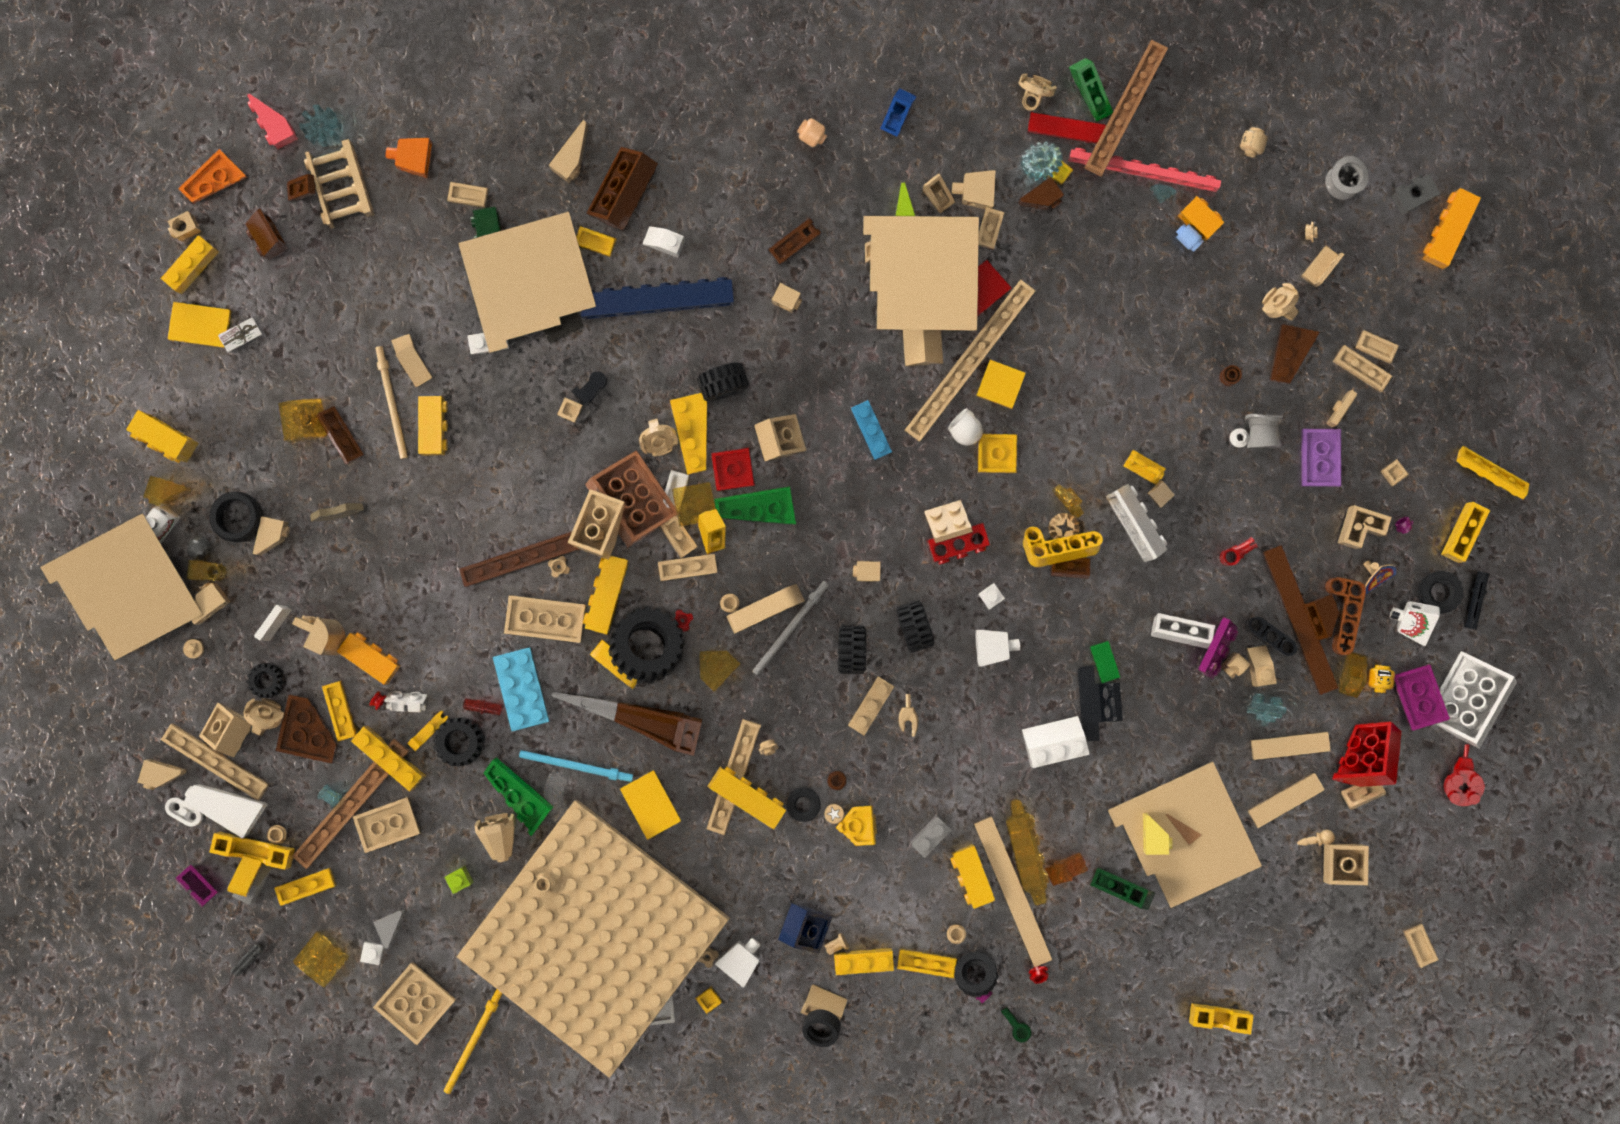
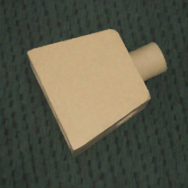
(976, 189)

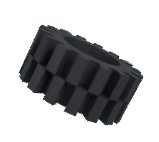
(254, 677)

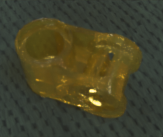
(204, 570)

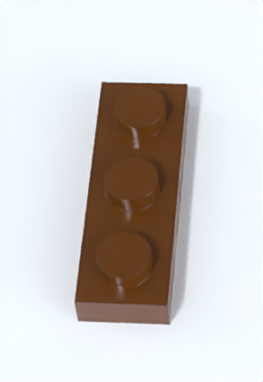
(339, 435)

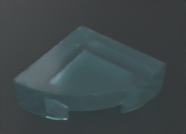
(1162, 192)

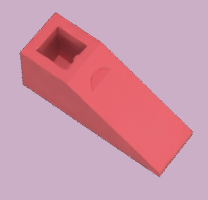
(277, 127)

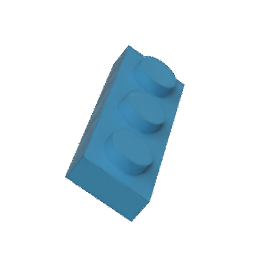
(871, 430)

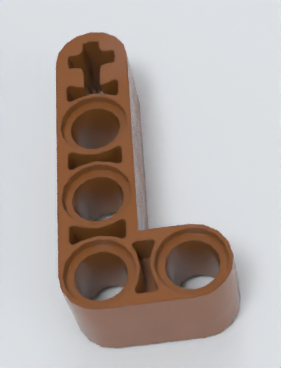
(1344, 617)

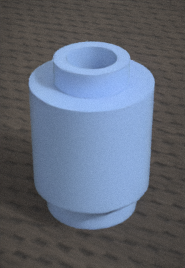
(1189, 237)

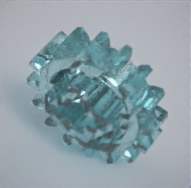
(1041, 160)

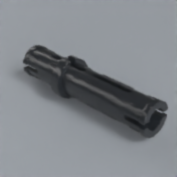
(1477, 597)

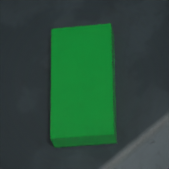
(1104, 662)

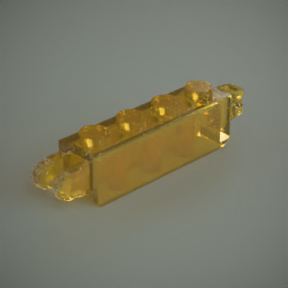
(1026, 853)

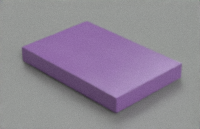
(1321, 457)

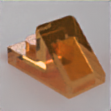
(1066, 869)

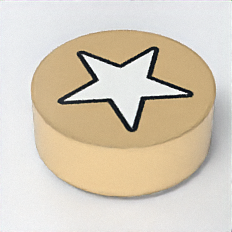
(834, 813)

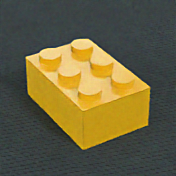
(161, 437)

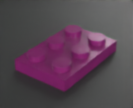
(1218, 648)
(1420, 697)

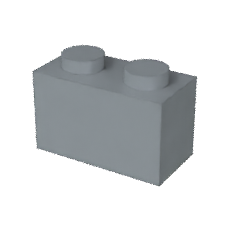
(930, 836)

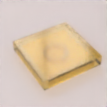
(692, 501)

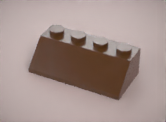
(622, 188)

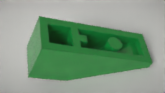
(1091, 88)

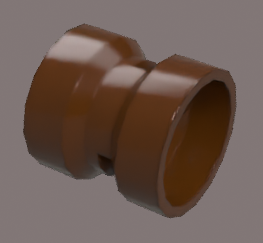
(1226, 375)

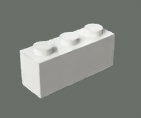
(1182, 630)

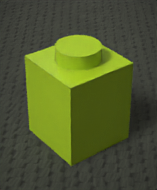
(459, 879)

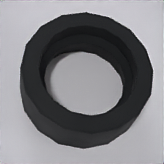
(823, 1017)

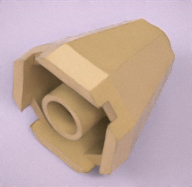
(497, 835)

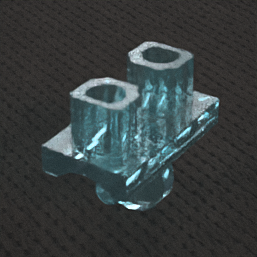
(1266, 712)

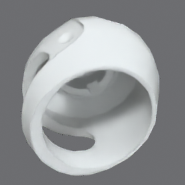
(966, 428)

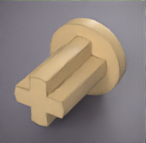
(837, 944)

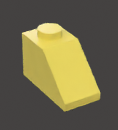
(1155, 839)

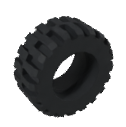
(660, 625)

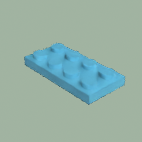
(521, 689)

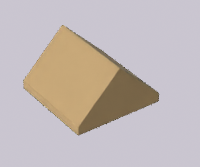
(922, 347)

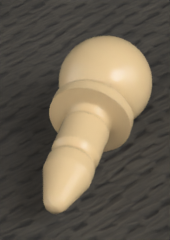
(1324, 837)

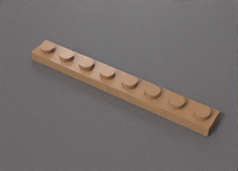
(1126, 108)
(344, 810)

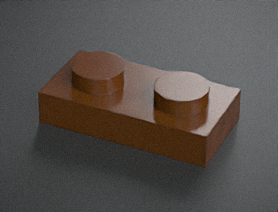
(301, 187)
(1074, 568)

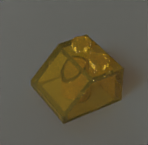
(300, 420)

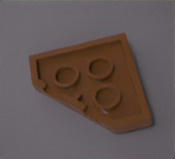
(305, 732)

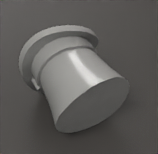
(1347, 178)
(1264, 431)

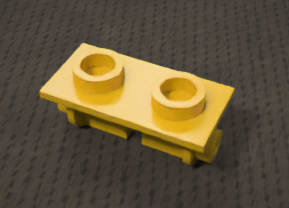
(1144, 467)

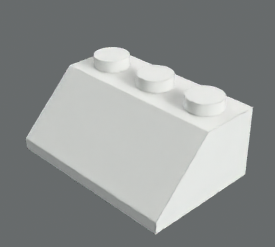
(1055, 742)

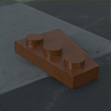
(1291, 351)

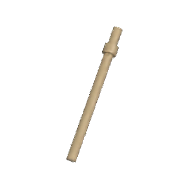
(383, 367)

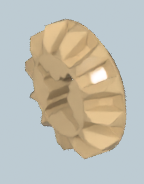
(1059, 520)

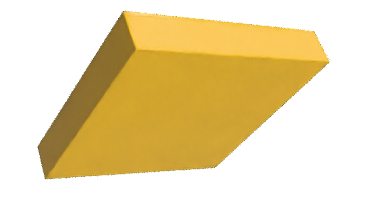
(1000, 384)
(997, 453)

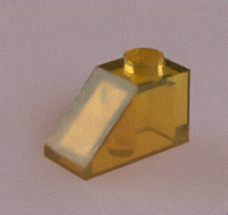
(164, 491)
(1353, 675)

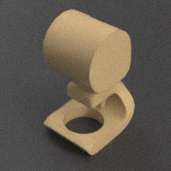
(1235, 665)

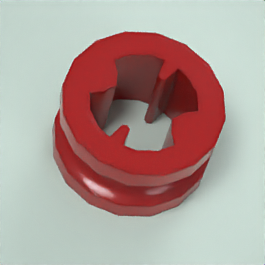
(378, 700)

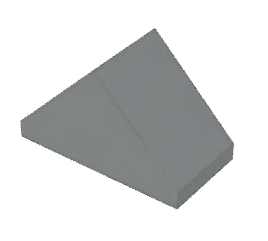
(388, 927)

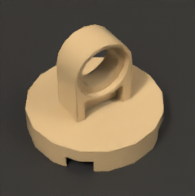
(1037, 88)
(1281, 302)
(658, 439)
(263, 715)

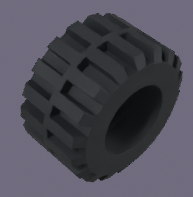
(723, 381)
(915, 626)
(852, 649)
(442, 742)

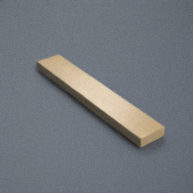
(215, 762)
(738, 762)

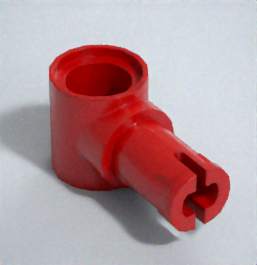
(1238, 552)

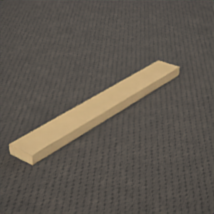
(1013, 891)

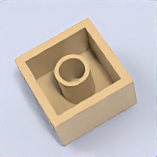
(1346, 864)

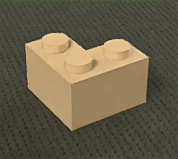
(1358, 523)

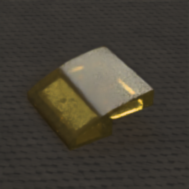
(320, 959)

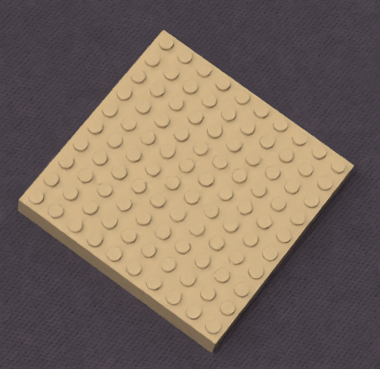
(601, 946)

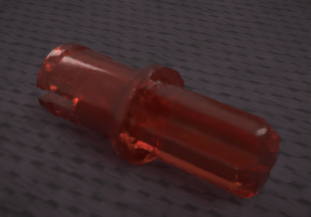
(482, 706)

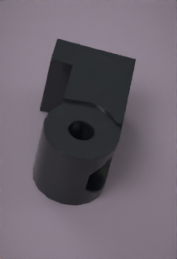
(592, 388)

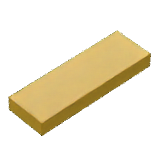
(339, 710)
(305, 886)
(926, 963)

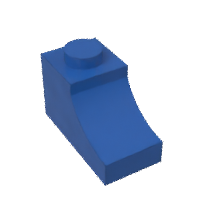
(898, 112)

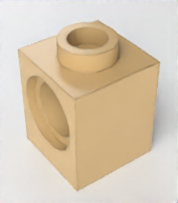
(192, 226)
(787, 298)
(867, 571)

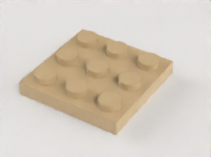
(414, 1003)

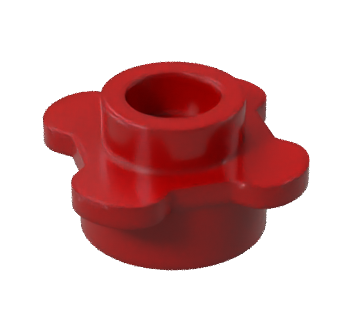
(687, 618)
(1039, 974)

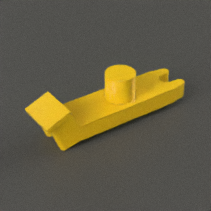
(427, 731)

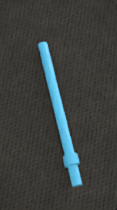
(613, 774)

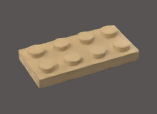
(544, 619)

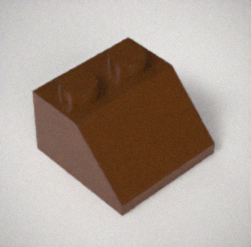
(265, 235)

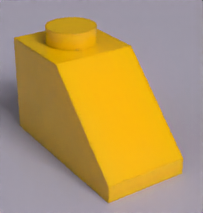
(712, 531)

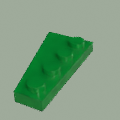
(760, 506)
(525, 801)

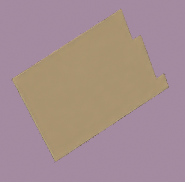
(924, 271)
(526, 278)
(124, 587)
(1205, 806)

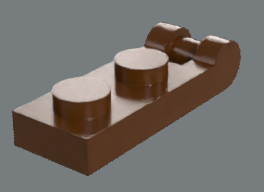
(794, 241)

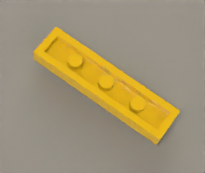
(1493, 472)

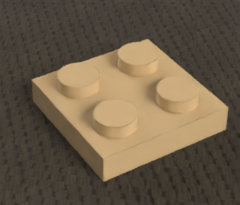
(948, 521)

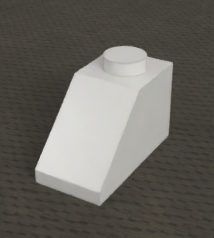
(664, 241)

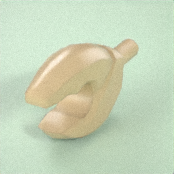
(908, 713)

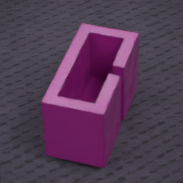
(192, 880)

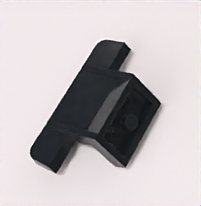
(1097, 702)

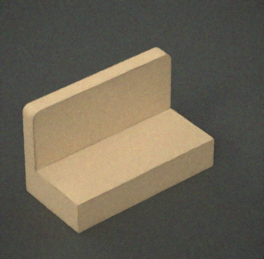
(1321, 266)
(823, 999)

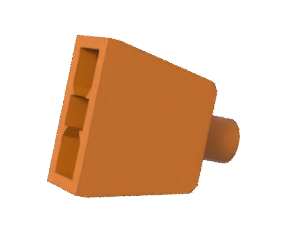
(412, 155)

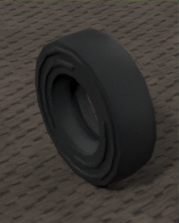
(803, 816)

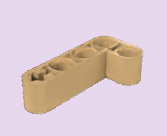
(765, 608)

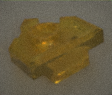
(1069, 500)
(716, 667)

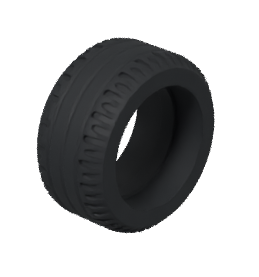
(218, 508)

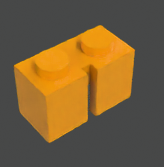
(1201, 217)

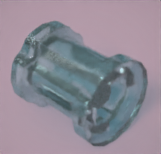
(329, 796)

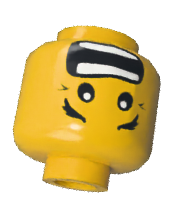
(1381, 678)

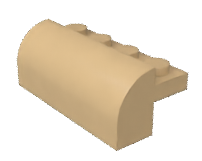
(324, 635)

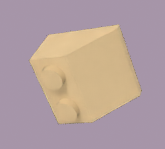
(780, 437)
(225, 730)

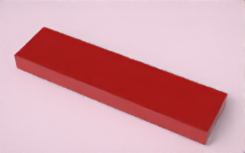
(1065, 128)

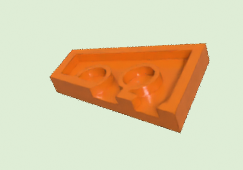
(212, 177)

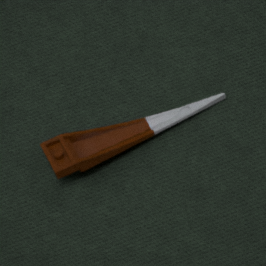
(663, 726)

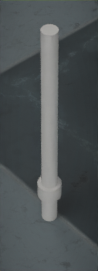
(813, 599)

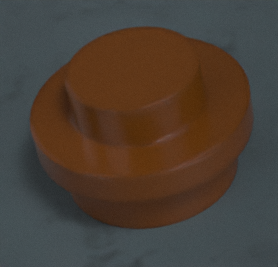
(836, 780)

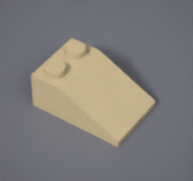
(598, 524)

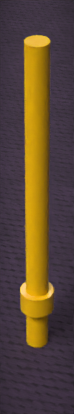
(491, 1007)

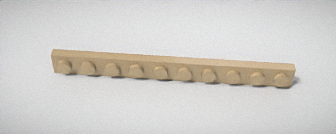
(969, 360)

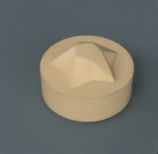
(193, 648)

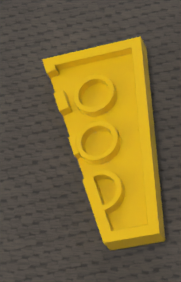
(691, 425)

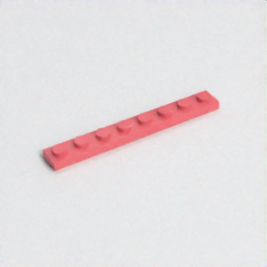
(1151, 171)

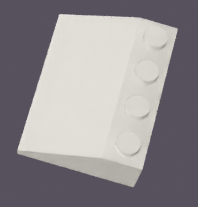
(1136, 523)
(1474, 698)

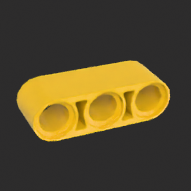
(601, 654)

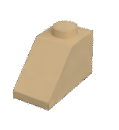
(270, 534)
(209, 601)
(1261, 666)
(157, 774)

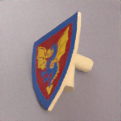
(1379, 574)

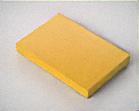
(198, 324)
(650, 804)

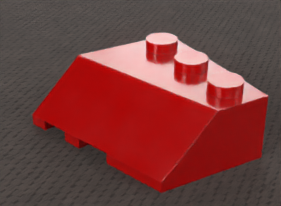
(1371, 756)

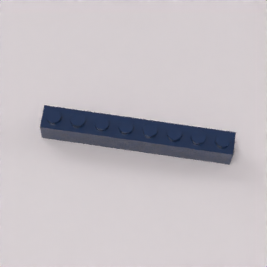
(661, 298)

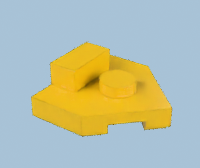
(859, 826)

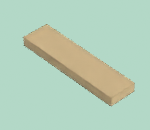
(1290, 745)
(1286, 800)

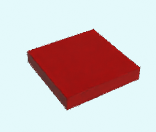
(732, 469)

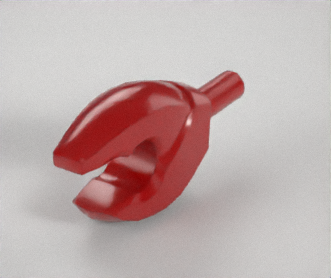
(1464, 761)

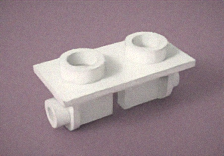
(397, 700)

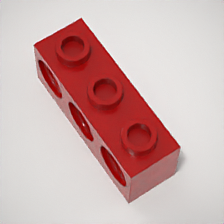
(969, 545)

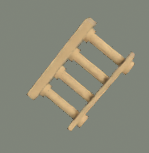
(352, 170)

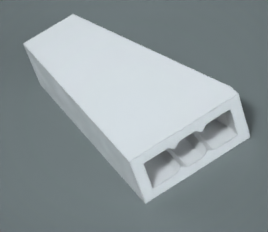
(226, 808)

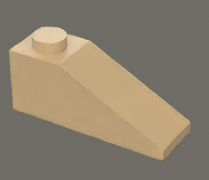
(569, 158)

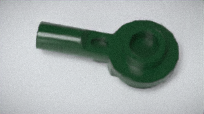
(1021, 1031)

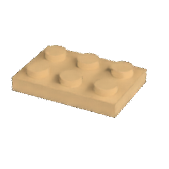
(386, 824)

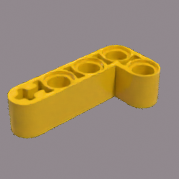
(1087, 544)

